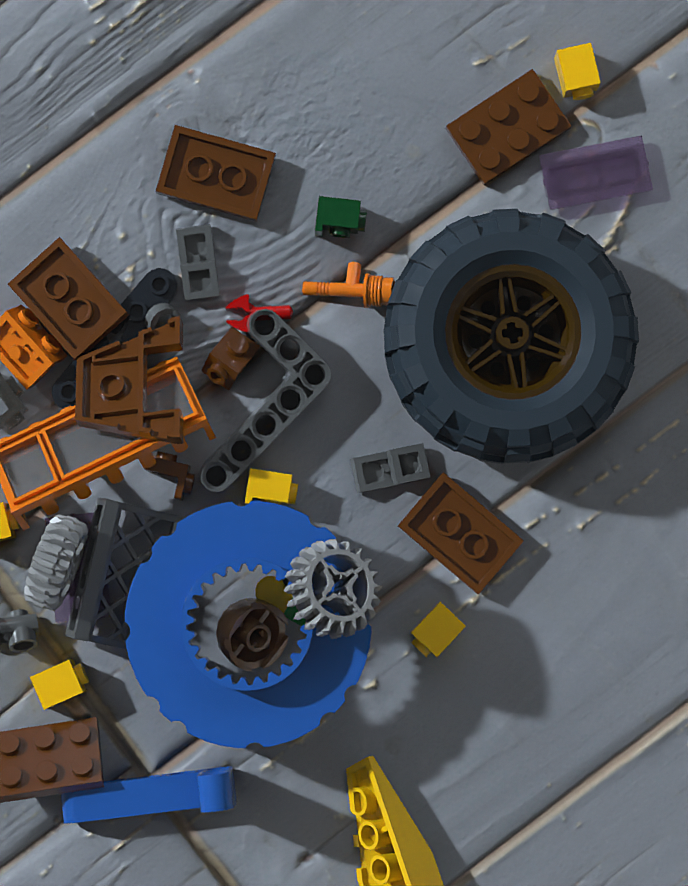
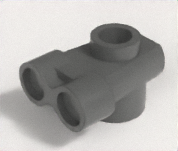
(19, 630)

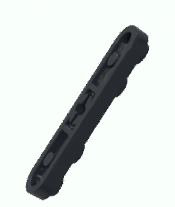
(154, 288)

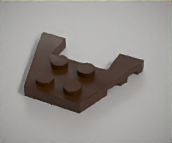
(114, 386)

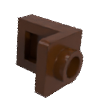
(229, 358)
(167, 465)

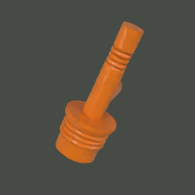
(374, 289)

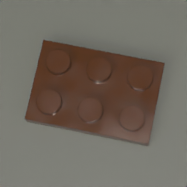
(508, 127)
(215, 173)
(68, 299)
(460, 533)
(50, 759)

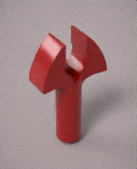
(243, 303)

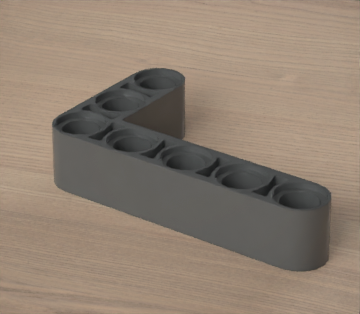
(271, 406)

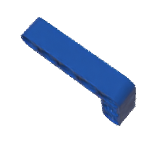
(204, 789)

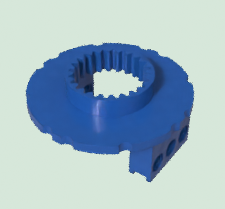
(169, 663)

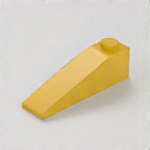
(387, 836)

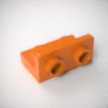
(27, 346)

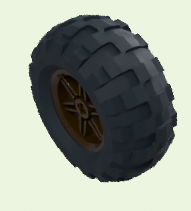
(522, 411)

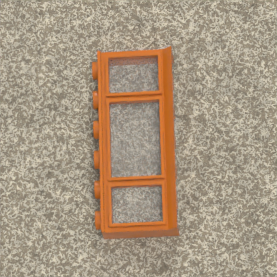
(62, 457)

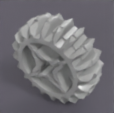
(55, 562)
(353, 607)

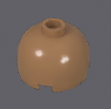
(252, 633)

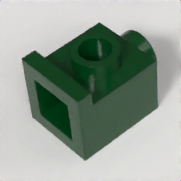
(339, 217)

